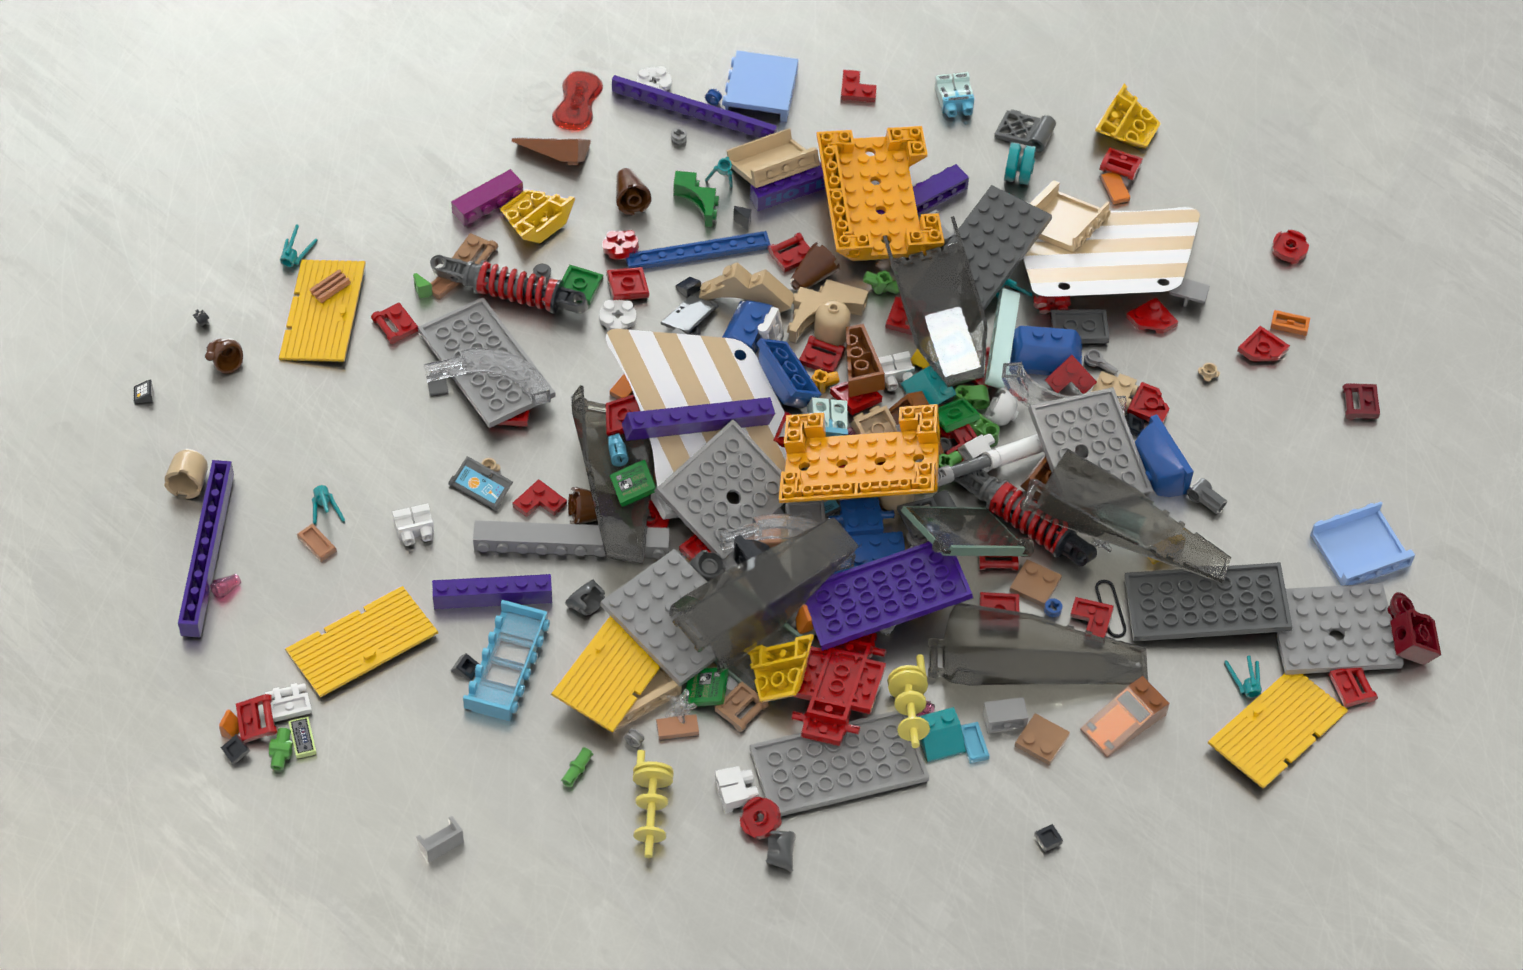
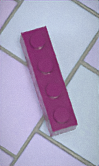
(487, 197)

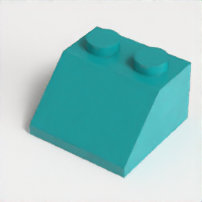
(931, 386)
(944, 737)

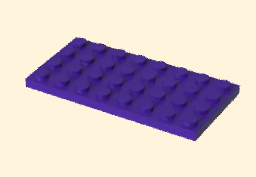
(886, 594)

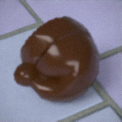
(225, 354)

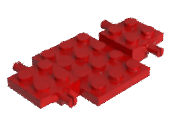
(836, 684)

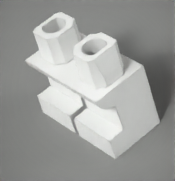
(896, 369)
(976, 447)
(422, 524)
(732, 787)

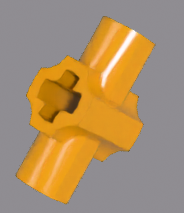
(823, 379)

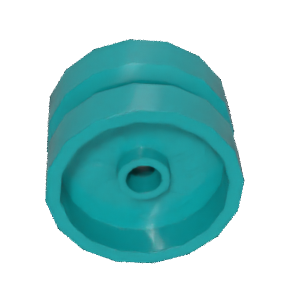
(1018, 163)

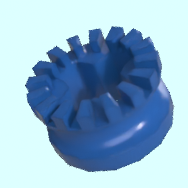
(713, 93)
(1049, 611)

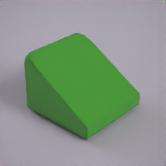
(422, 286)

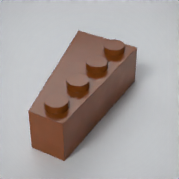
(863, 365)

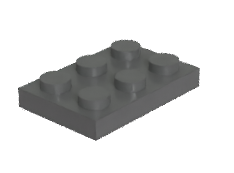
(1089, 324)

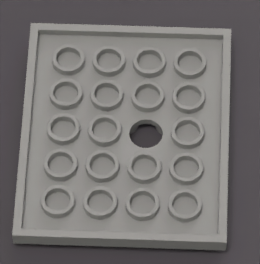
(1094, 424)
(721, 466)
(1351, 609)
(643, 613)

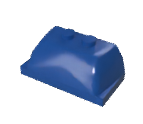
(745, 325)
(1044, 348)
(786, 373)
(1163, 461)

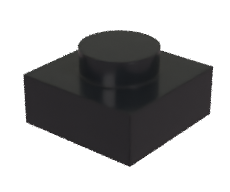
(235, 749)
(1048, 837)

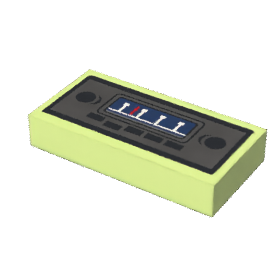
(302, 737)

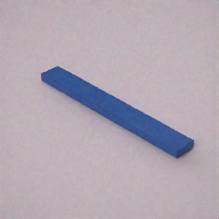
(699, 250)

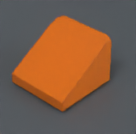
(803, 620)
(229, 725)

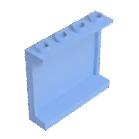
(761, 83)
(1360, 545)

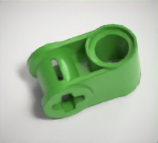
(975, 395)
(984, 426)

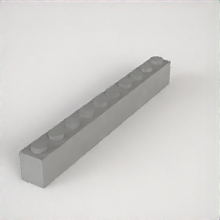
(556, 539)

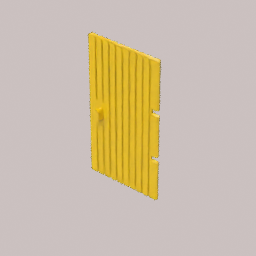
(323, 328)
(361, 641)
(607, 676)
(1277, 727)

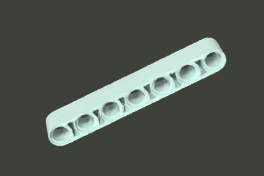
(1002, 336)

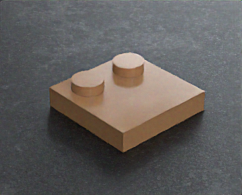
(1035, 583)
(1042, 739)

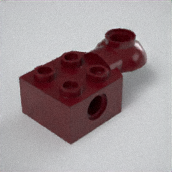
(1412, 632)

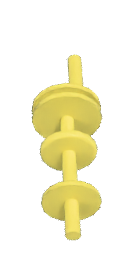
(908, 686)
(652, 776)

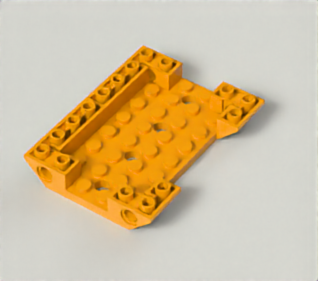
(854, 199)
(861, 477)

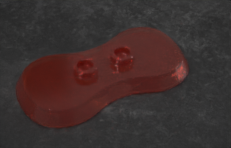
(579, 93)

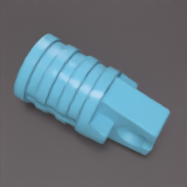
(617, 449)

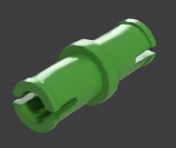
(577, 767)

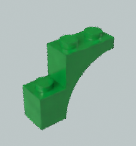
(705, 198)

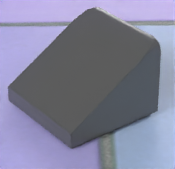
(438, 387)

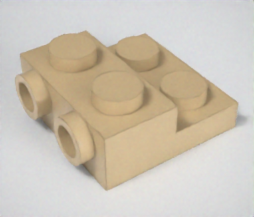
(1122, 385)
(877, 421)

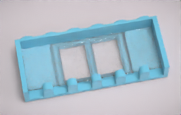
(507, 661)

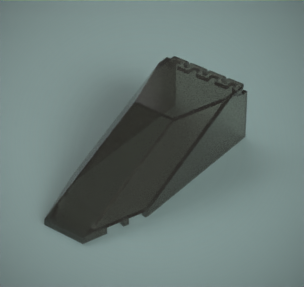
(943, 309)

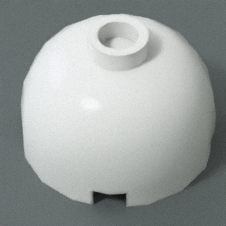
(1002, 408)

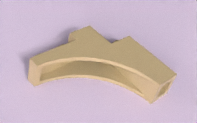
(739, 283)
(807, 302)

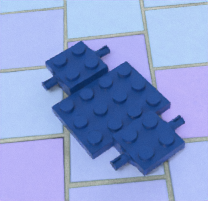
(864, 523)

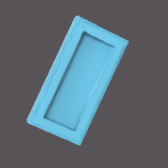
(974, 743)

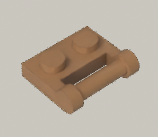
(472, 247)
(736, 702)

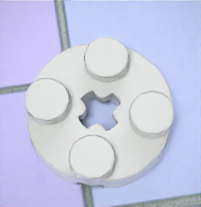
(657, 74)
(614, 307)

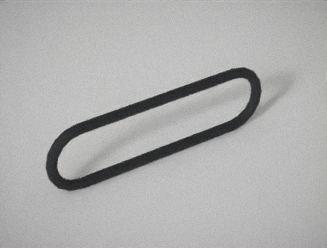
(1118, 605)

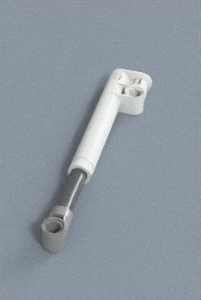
(997, 457)

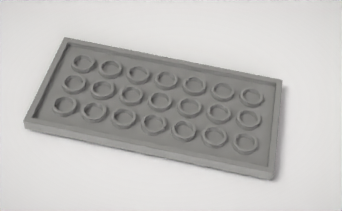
(480, 328)
(814, 774)

